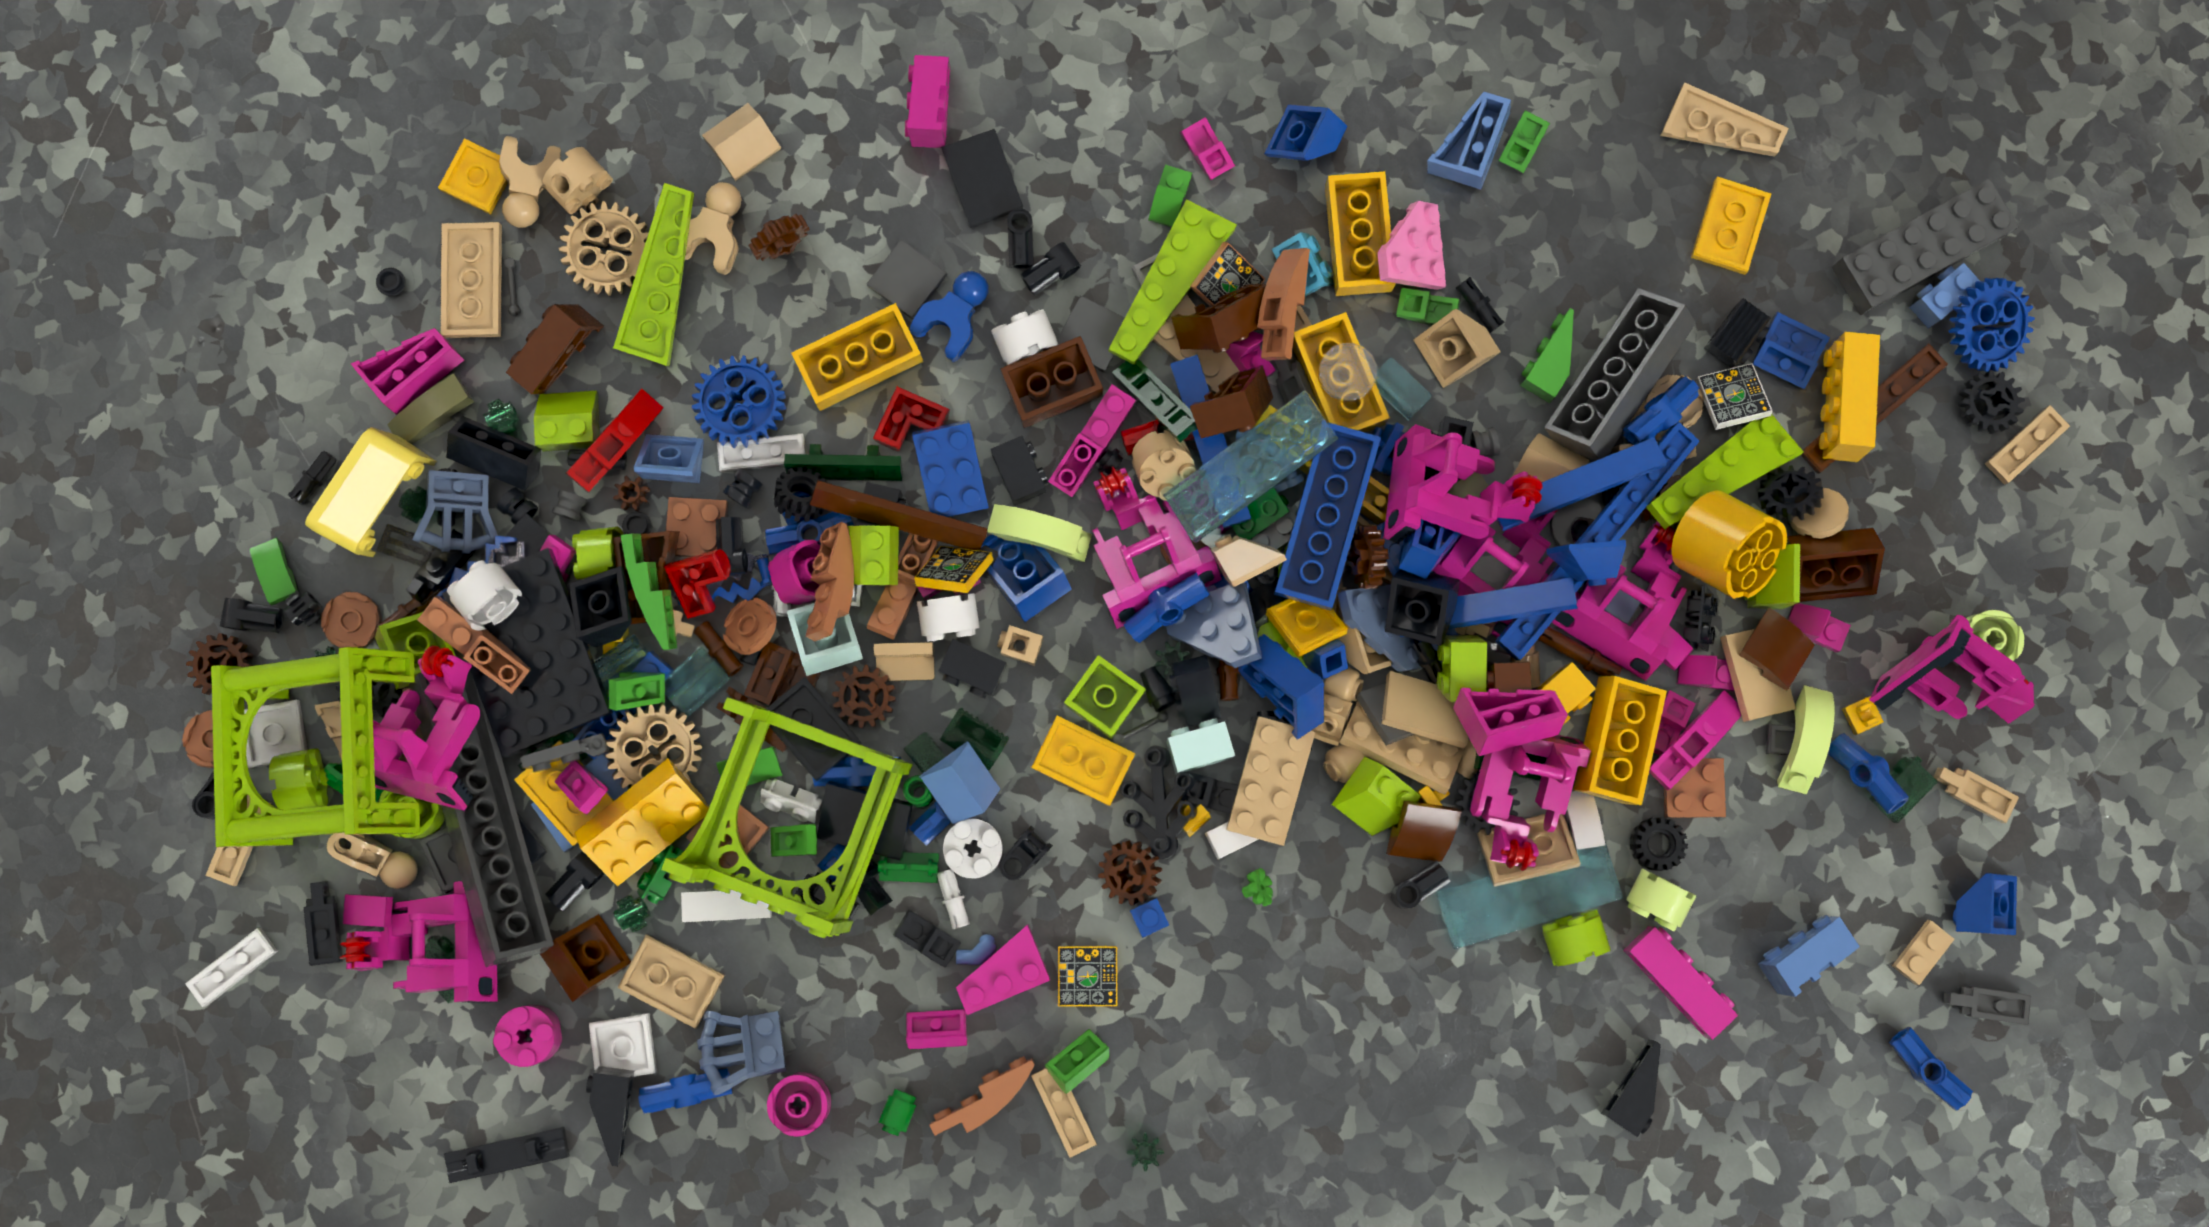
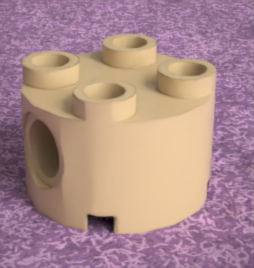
(576, 180)
(1161, 462)

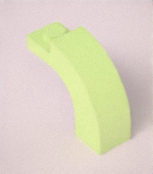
(1039, 530)
(1811, 739)

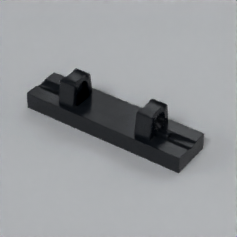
(507, 1154)

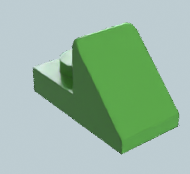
(1169, 195)
(636, 690)
(794, 840)

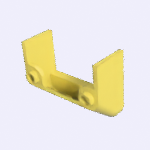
(364, 488)

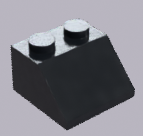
(1421, 606)
(601, 607)

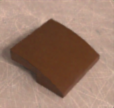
(1777, 648)
(776, 673)
(1424, 831)

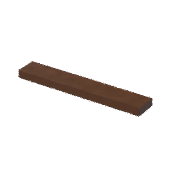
(1891, 395)
(895, 514)

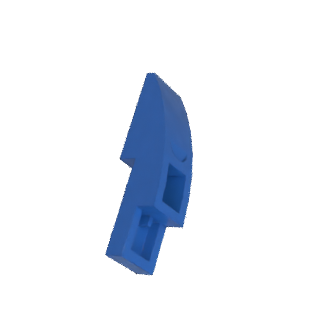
(650, 663)

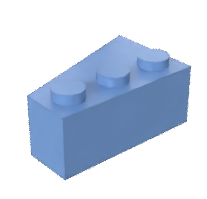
(1473, 143)
(1808, 955)

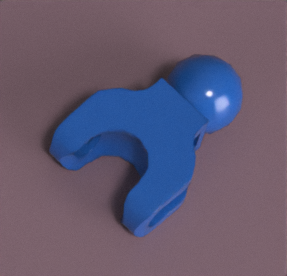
(954, 312)

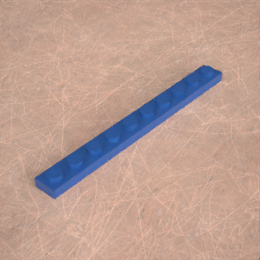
(1608, 526)

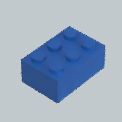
(950, 469)

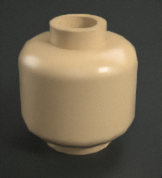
(1344, 685)
(1342, 762)

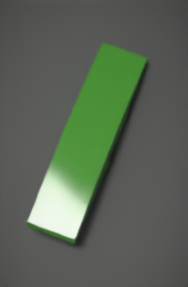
(654, 603)

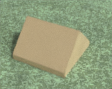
(742, 141)
(1548, 459)

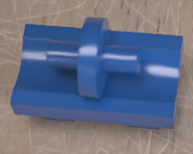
(1388, 436)

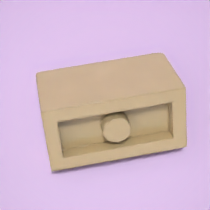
(905, 661)

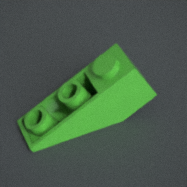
(1553, 364)

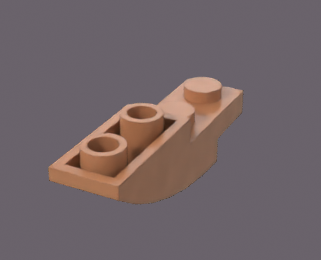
(1279, 303)
(835, 576)
(898, 599)
(478, 647)
(996, 1093)

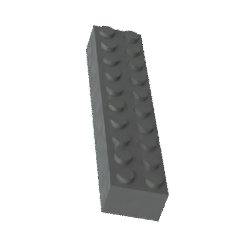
(490, 843)

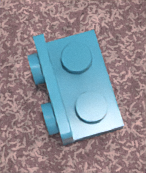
(1319, 271)

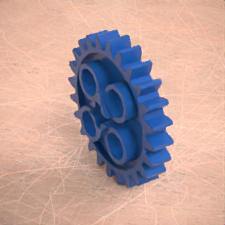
(1988, 304)
(760, 415)

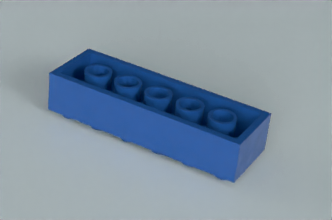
(1327, 518)

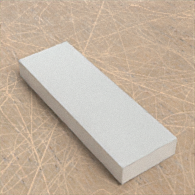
(766, 454)
(720, 906)
(231, 967)

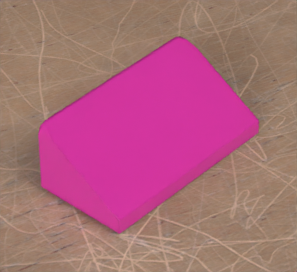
(936, 1029)

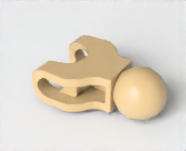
(525, 183)
(715, 226)
(369, 855)

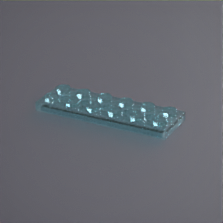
(1250, 466)
(1483, 911)

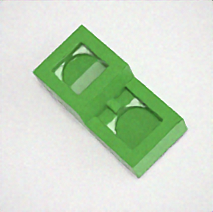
(1524, 141)
(1424, 307)
(272, 571)

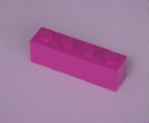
(1680, 981)

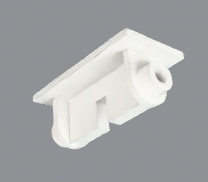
(777, 797)

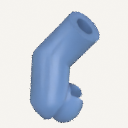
(979, 954)

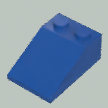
(1026, 576)

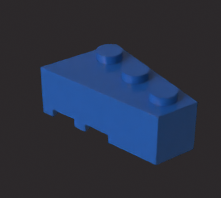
(1426, 548)
(1288, 685)

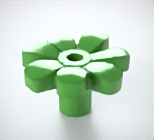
(1258, 887)

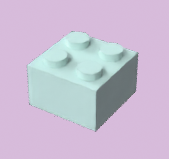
(827, 652)
(1199, 747)

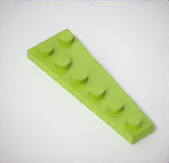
(1182, 257)
(654, 298)
(1739, 461)

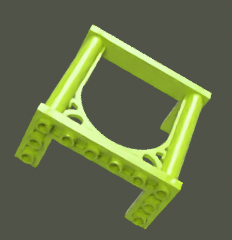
(232, 782)
(703, 854)

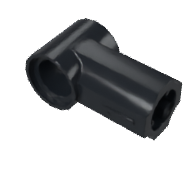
(1020, 241)
(1056, 265)
(730, 540)
(244, 615)
(580, 875)
(1421, 884)

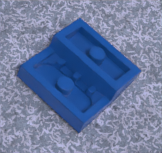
(1790, 350)

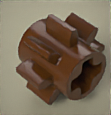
(632, 486)

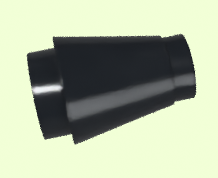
(1157, 689)

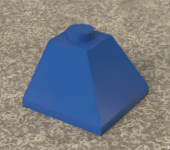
(1306, 133)
(1590, 561)
(1988, 906)

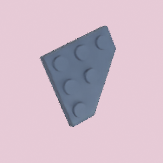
(1368, 613)
(1221, 626)

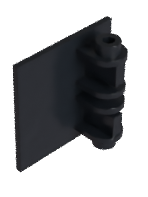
(1707, 605)

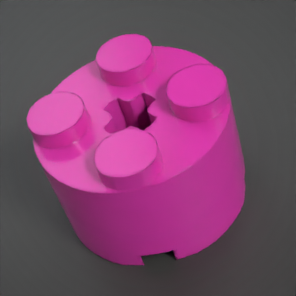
(792, 573)
(510, 1035)
(788, 1117)

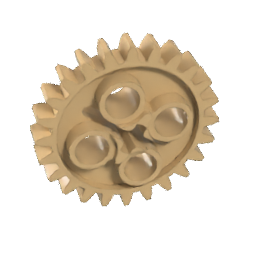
(613, 224)
(638, 728)

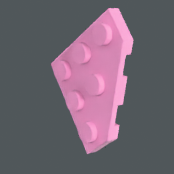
(1415, 249)

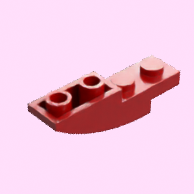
(614, 440)

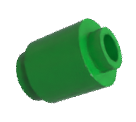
(909, 788)
(897, 1112)

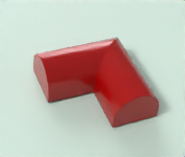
(907, 410)
(691, 577)

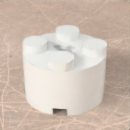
(1024, 336)
(484, 595)
(948, 616)
(958, 857)

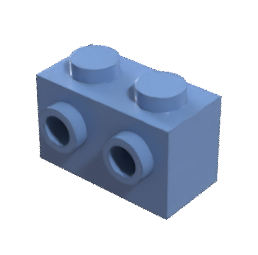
(1939, 300)

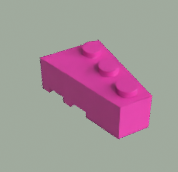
(928, 101)
(409, 369)
(1508, 719)
(1005, 974)

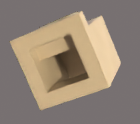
(1032, 644)
(1335, 720)

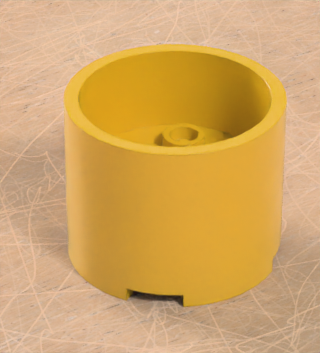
(1728, 544)

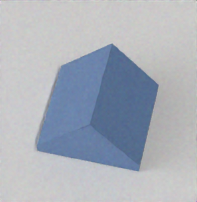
(670, 458)
(961, 784)

